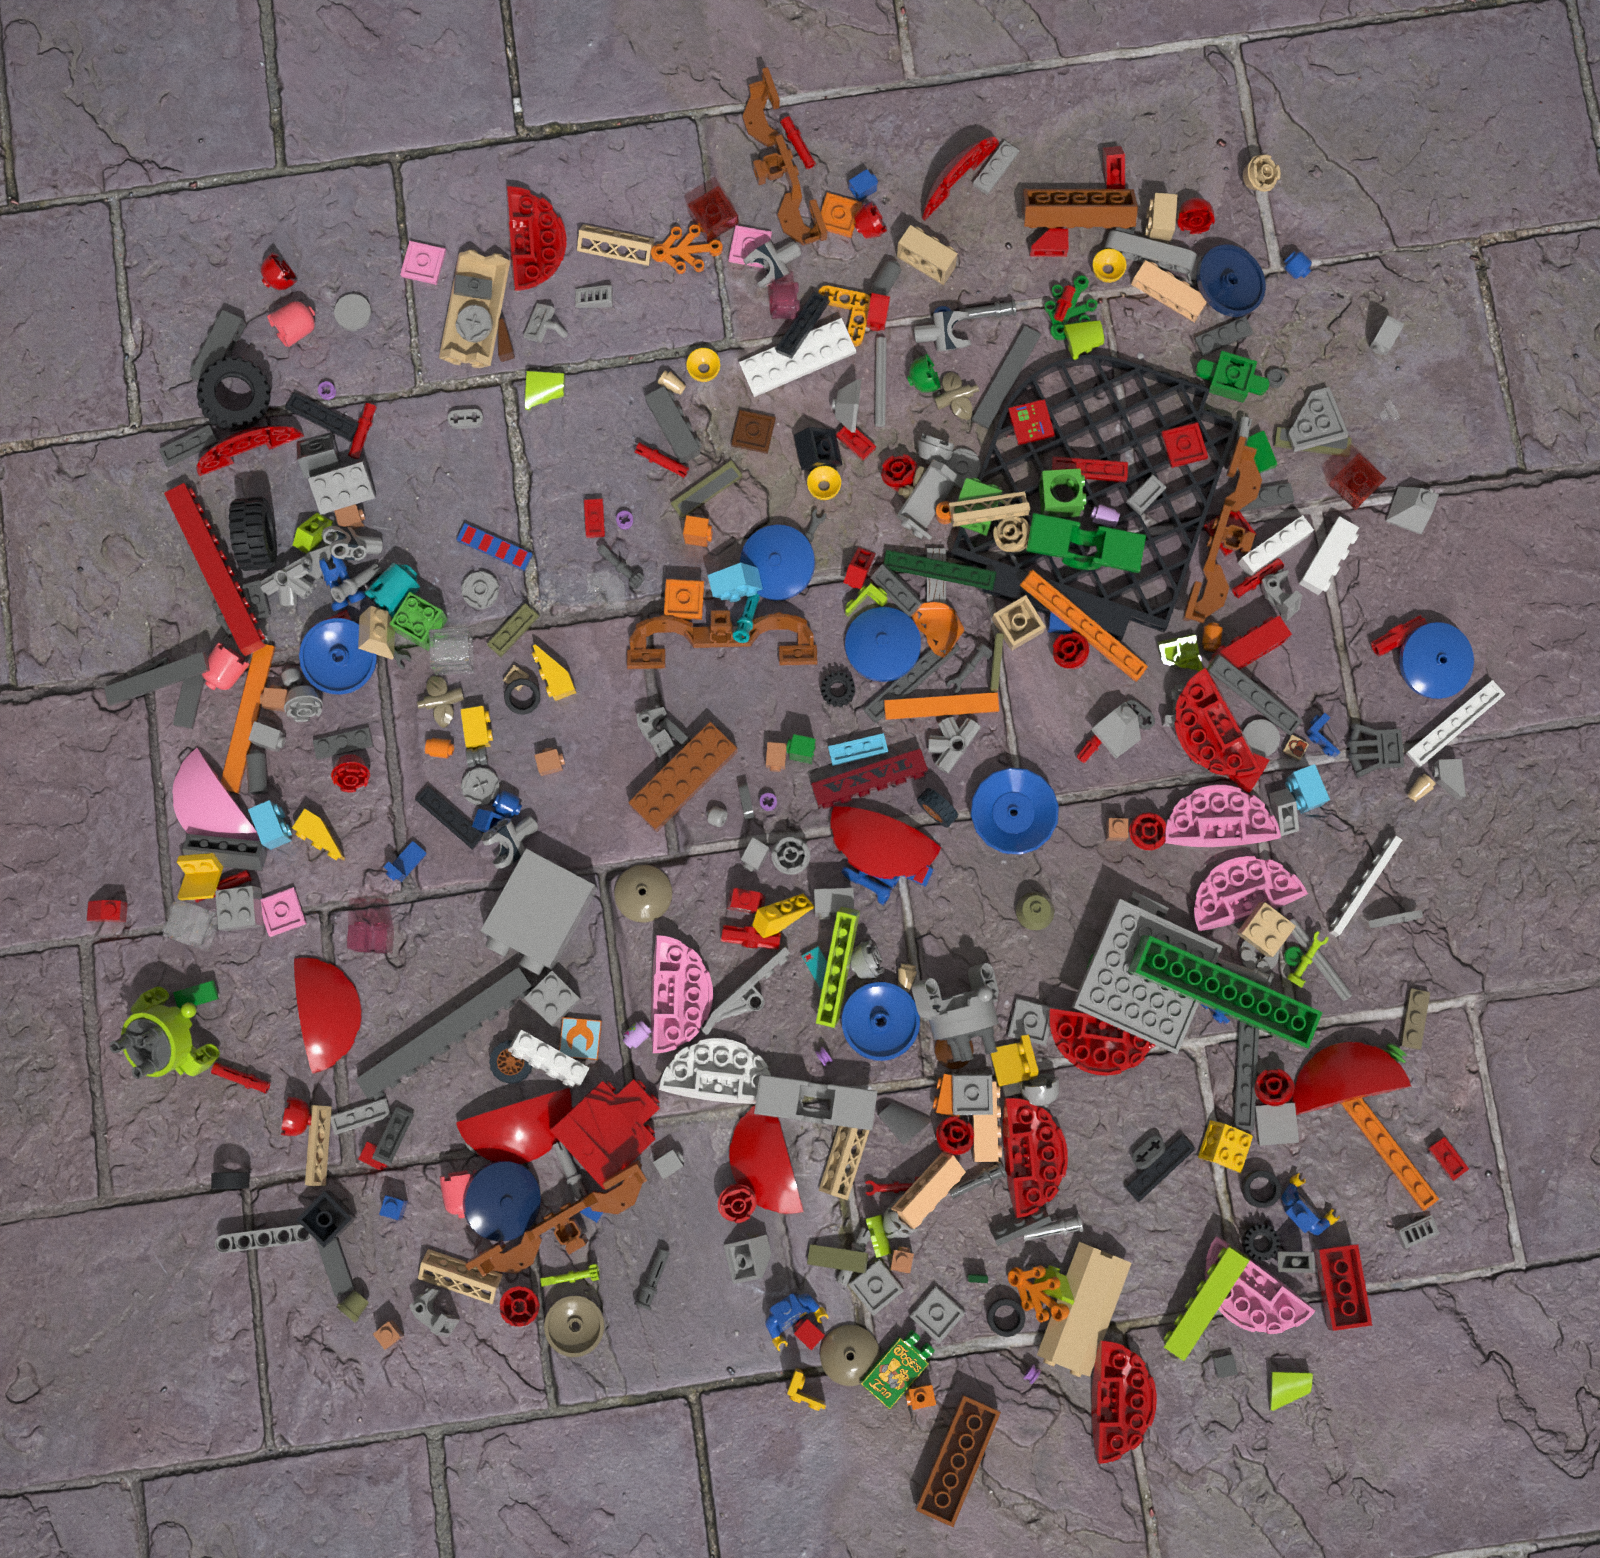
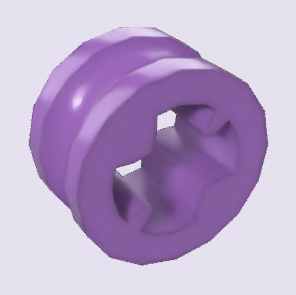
(321, 392)
(622, 514)
(766, 807)
(823, 1056)
(1032, 1374)

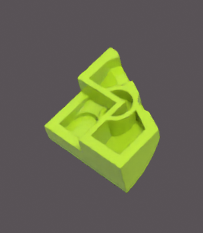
(1084, 337)
(543, 387)
(1181, 652)
(877, 1234)
(1288, 1387)

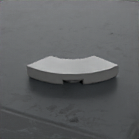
(1394, 919)

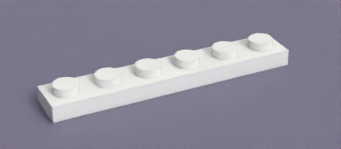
(1455, 723)
(1361, 891)

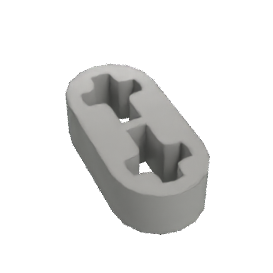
(466, 415)

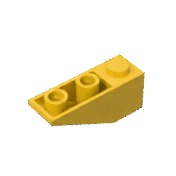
(557, 677)
(316, 830)
(779, 915)

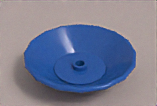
(1018, 791)

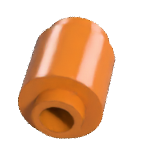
(943, 518)
(1212, 637)
(439, 748)

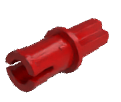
(1064, 303)
(1090, 747)

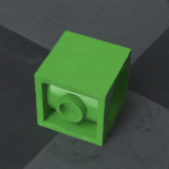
(1071, 478)
(974, 490)
(416, 619)

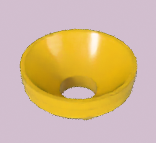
(1109, 257)
(703, 356)
(827, 474)

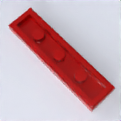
(1093, 468)

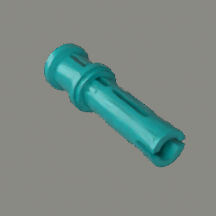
(745, 623)

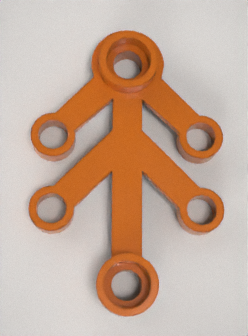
(684, 250)
(1018, 1279)

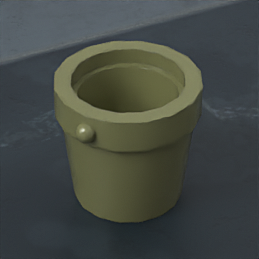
(353, 1306)

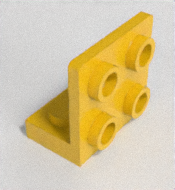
(200, 877)
(1015, 1062)
(1225, 1146)
(797, 1383)

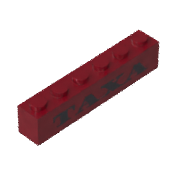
(869, 778)

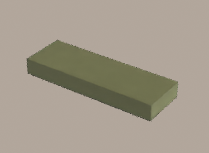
(513, 630)
(996, 663)
(837, 1258)

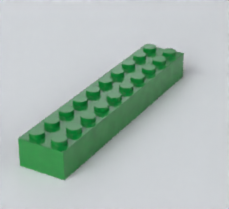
(1225, 991)

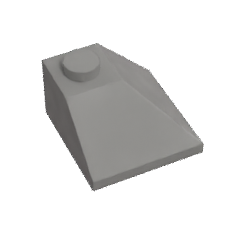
(847, 404)
(1412, 508)
(1119, 730)
(748, 1258)

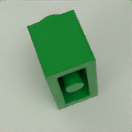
(801, 748)

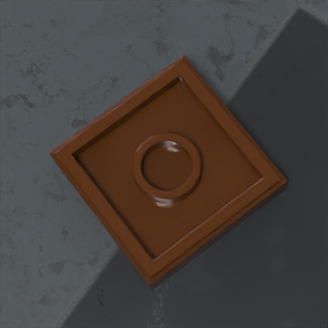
(753, 431)

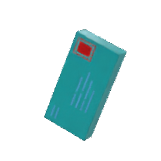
(816, 964)

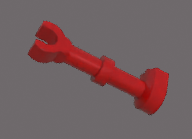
(896, 1187)

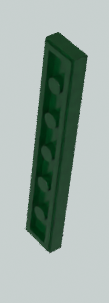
(940, 570)

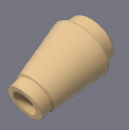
(671, 382)
(1421, 787)
(906, 976)

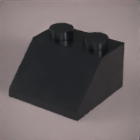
(817, 448)
(326, 1218)

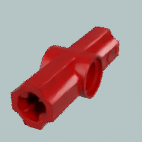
(1396, 636)
(749, 937)

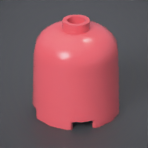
(292, 322)
(225, 668)
(453, 1191)

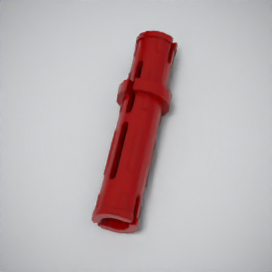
(794, 136)
(364, 425)
(654, 456)
(1251, 582)
(232, 881)
(247, 1080)

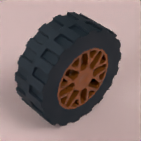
(937, 807)
(506, 1066)

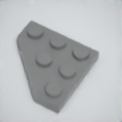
(1317, 422)

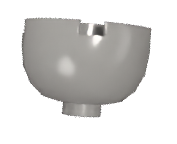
(1040, 1091)

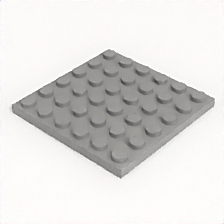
(1129, 1000)

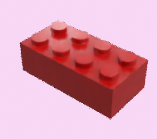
(1255, 643)
(1343, 1287)

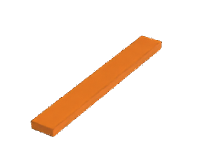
(1080, 623)
(247, 715)
(1390, 1153)

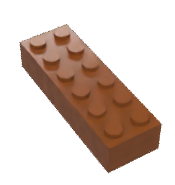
(1079, 208)
(683, 777)
(957, 1460)

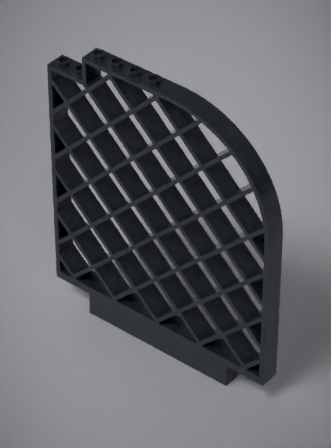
(1107, 614)

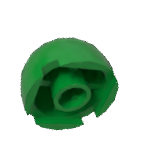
(923, 375)

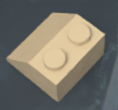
(376, 632)

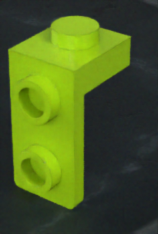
(877, 595)

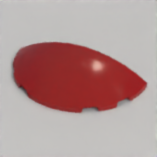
(968, 158)
(535, 238)
(242, 441)
(1210, 729)
(880, 843)
(327, 1011)
(1095, 1044)
(1346, 1074)
(518, 1130)
(1032, 1155)
(763, 1164)
(1121, 1401)

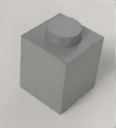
(669, 1163)

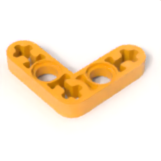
(857, 310)

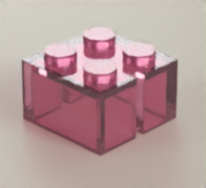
(367, 938)

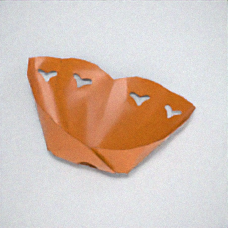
(940, 626)

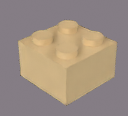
(1161, 217)
(1018, 623)
(1266, 929)

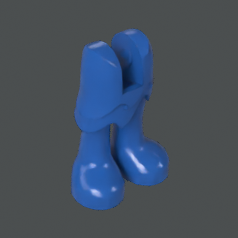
(331, 577)
(882, 892)

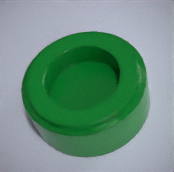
(1292, 956)

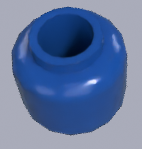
(1298, 265)
(506, 804)

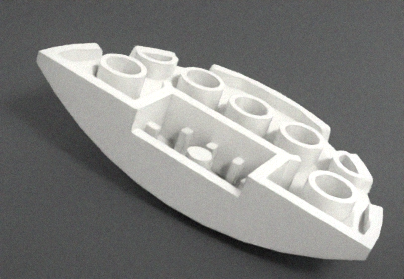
(715, 1072)

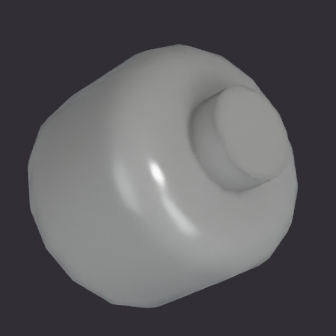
(291, 678)
(717, 816)

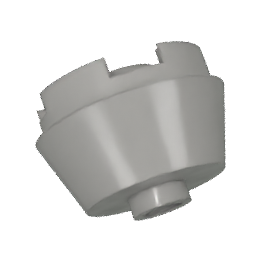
(934, 448)
(302, 703)
(790, 855)
(866, 960)

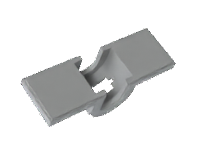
(784, 1097)

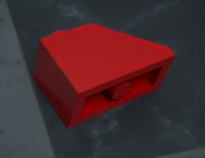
(1114, 167)
(1051, 244)
(878, 312)
(859, 568)
(107, 911)

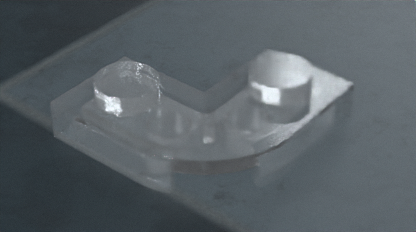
(612, 585)

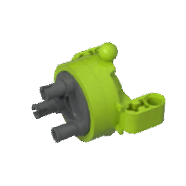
(160, 1040)

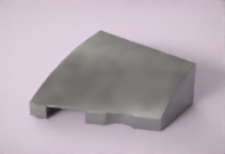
(903, 1122)

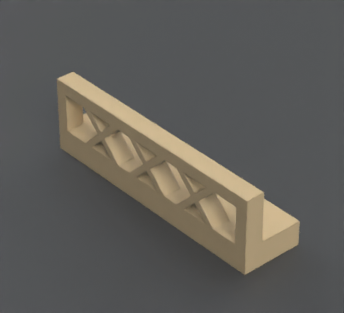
(615, 237)
(989, 513)
(318, 1146)
(838, 1160)
(447, 1266)

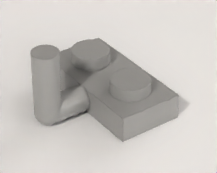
(540, 322)

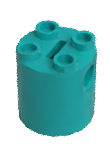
(393, 587)

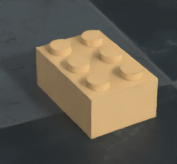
(927, 254)

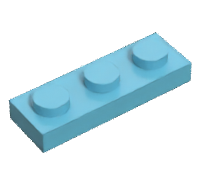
(858, 749)

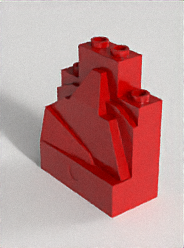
(608, 1128)

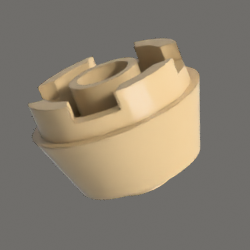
(1261, 173)
(1012, 534)

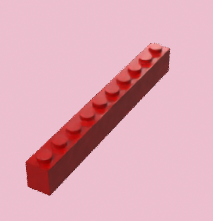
(215, 570)

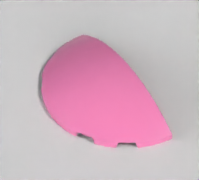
(205, 804)
(1220, 819)
(1238, 887)
(678, 995)
(1259, 1298)

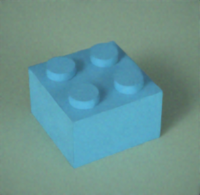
(735, 582)
(1307, 788)
(270, 824)

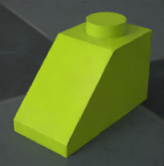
(309, 534)
(1064, 1291)

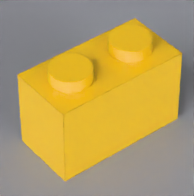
(475, 727)

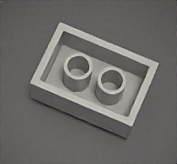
(342, 487)

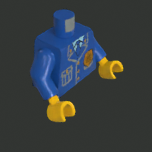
(1302, 1212)
(789, 1312)

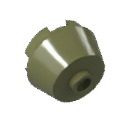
(1035, 911)

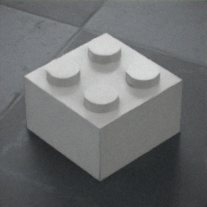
(829, 901)
(239, 908)
(552, 999)

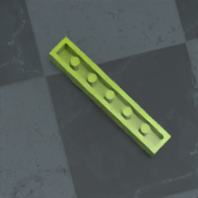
(837, 966)
(1206, 1302)

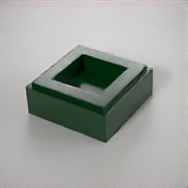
(977, 1278)

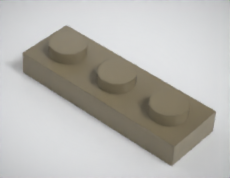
(1415, 1019)

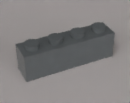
(219, 342)
(672, 424)
(229, 851)

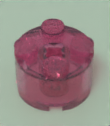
(783, 299)

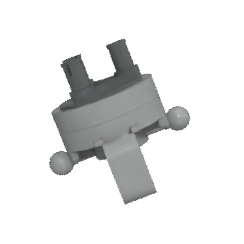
(963, 1014)

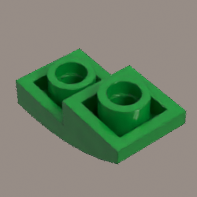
(196, 994)

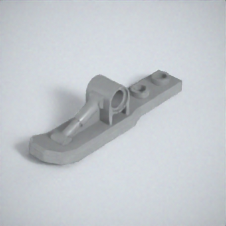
(739, 1000)

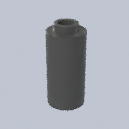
(885, 278)
(256, 773)

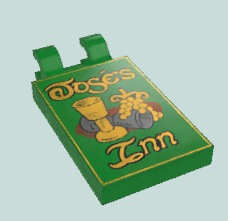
(897, 1369)

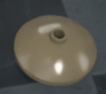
(643, 907)
(563, 1336)
(847, 1340)

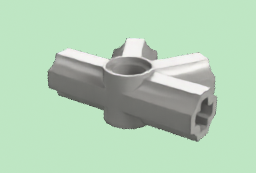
(291, 585)
(951, 735)

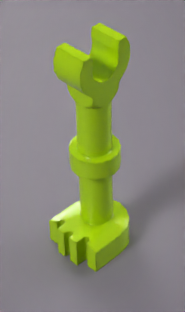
(1306, 960)
(572, 1276)

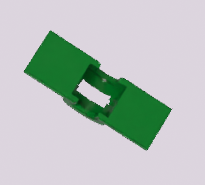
(1114, 547)

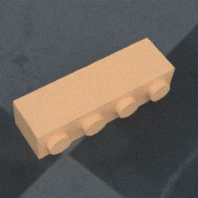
(1169, 290)
(987, 1132)
(928, 1190)

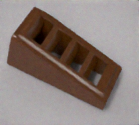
(505, 348)

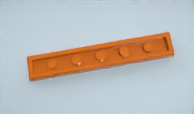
(941, 706)

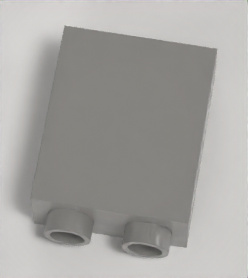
(538, 912)

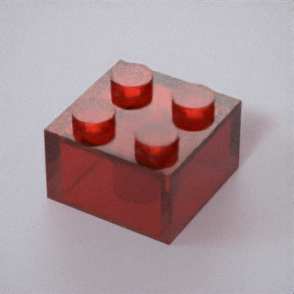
(713, 213)
(1357, 481)

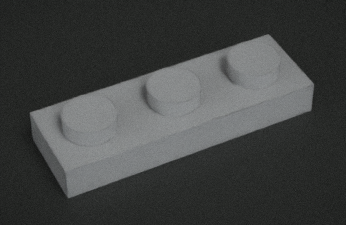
(996, 168)

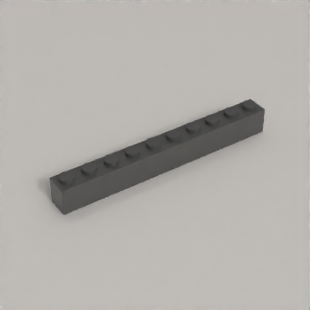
(444, 1033)

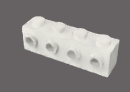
(548, 1059)

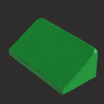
(1264, 455)

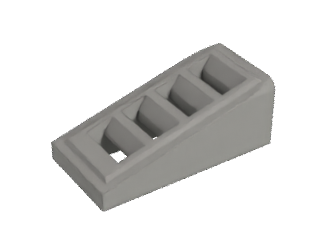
(601, 303)
(1405, 1243)

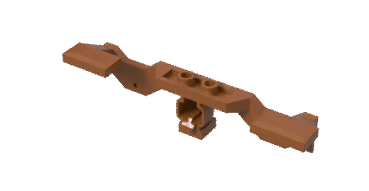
(775, 165)
(1230, 537)
(720, 635)
(566, 1228)

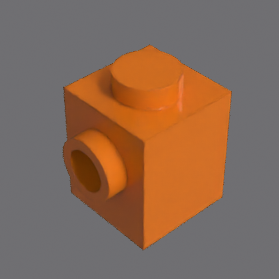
(920, 1396)

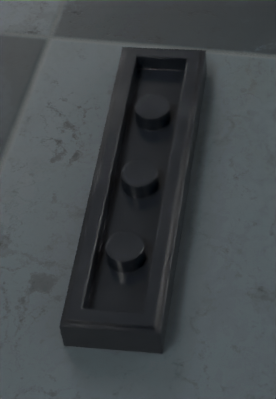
(802, 325)
(322, 417)
(449, 817)
(1160, 1169)

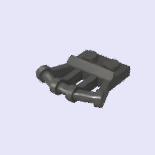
(256, 600)
(1388, 749)

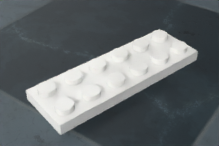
(818, 350)

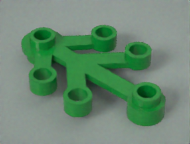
(1071, 312)

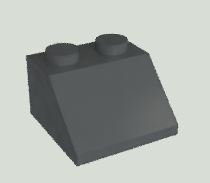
(318, 455)

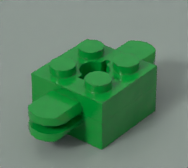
(1232, 376)

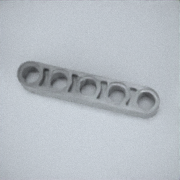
(1143, 249)
(256, 1242)

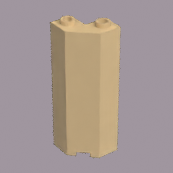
(454, 347)
(1096, 1287)

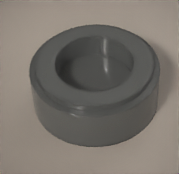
(1276, 378)

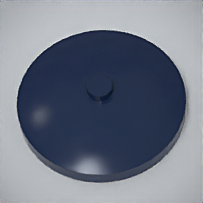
(1231, 280)
(501, 1201)

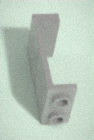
(925, 497)

